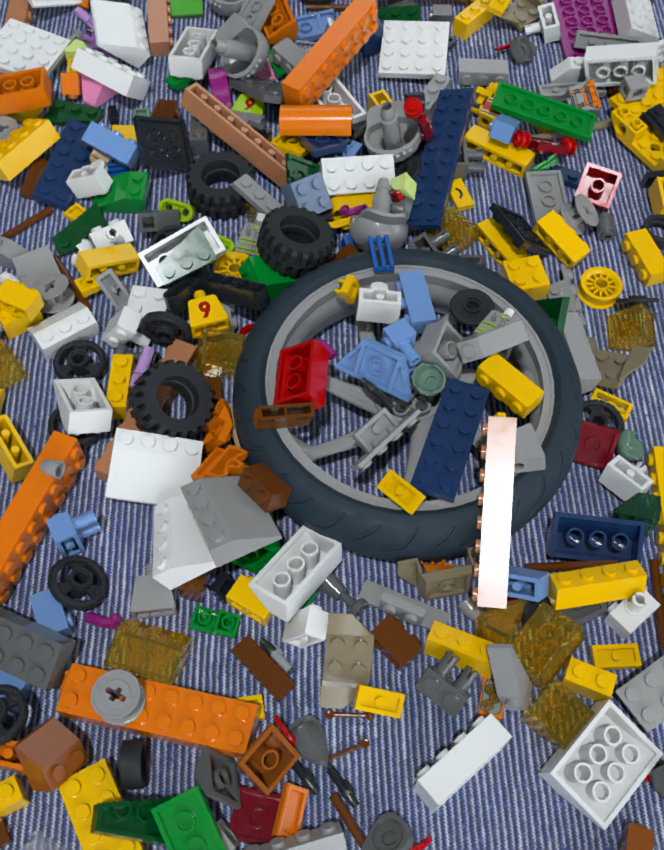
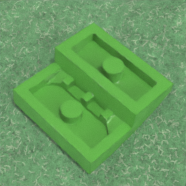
(186, 8)

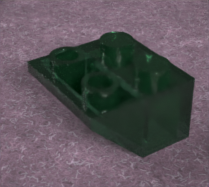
(640, 508)

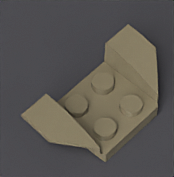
(522, 13)
(617, 366)
(437, 582)
(346, 660)

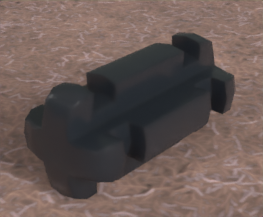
(112, 114)

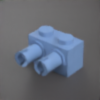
(402, 338)
(70, 531)

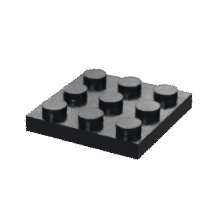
(163, 143)
(519, 229)

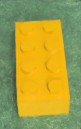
(25, 146)
(81, 793)

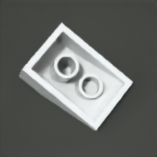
(82, 406)

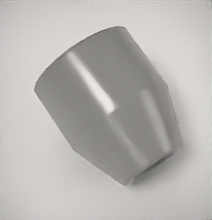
(53, 468)
(470, 609)

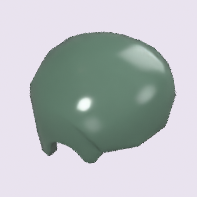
(428, 379)
(629, 446)

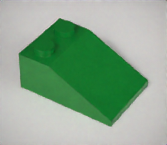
(127, 193)

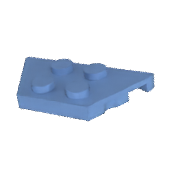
(313, 25)
(379, 365)

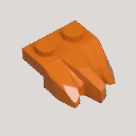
(218, 427)
(222, 463)

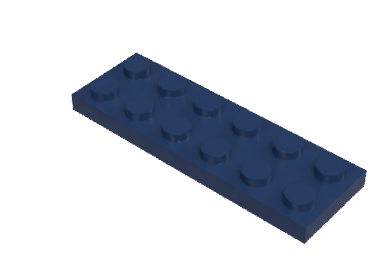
(317, 145)
(67, 156)
(450, 440)

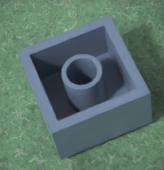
(308, 193)

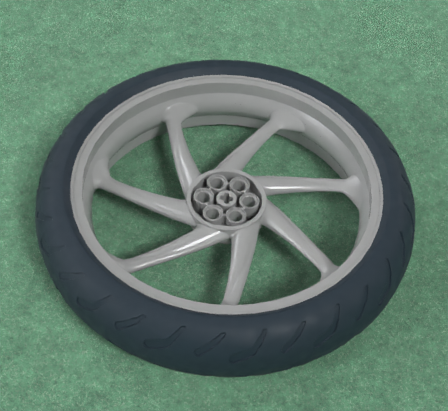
(374, 523)

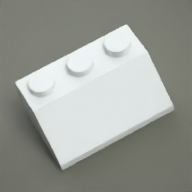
(60, 329)

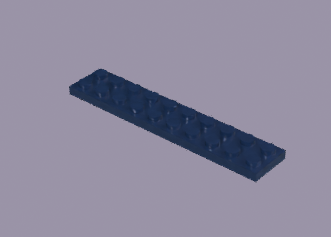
(440, 158)

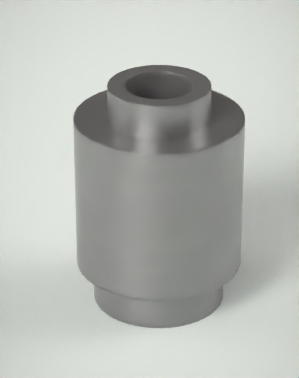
(605, 227)

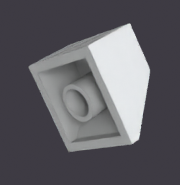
(440, 347)

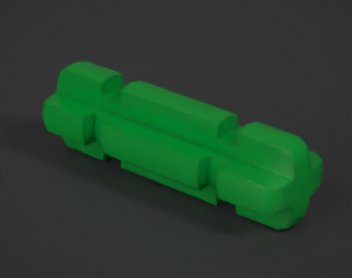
(545, 164)

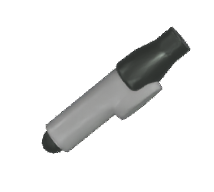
(277, 655)

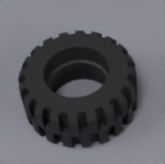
(212, 169)
(299, 225)
(188, 384)

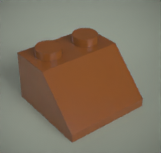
(50, 755)
(267, 759)

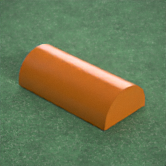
(280, 23)
(315, 120)

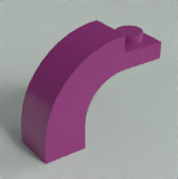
(219, 85)

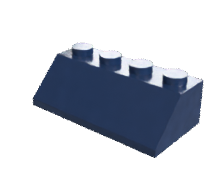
(595, 538)

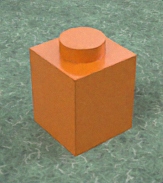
(71, 84)

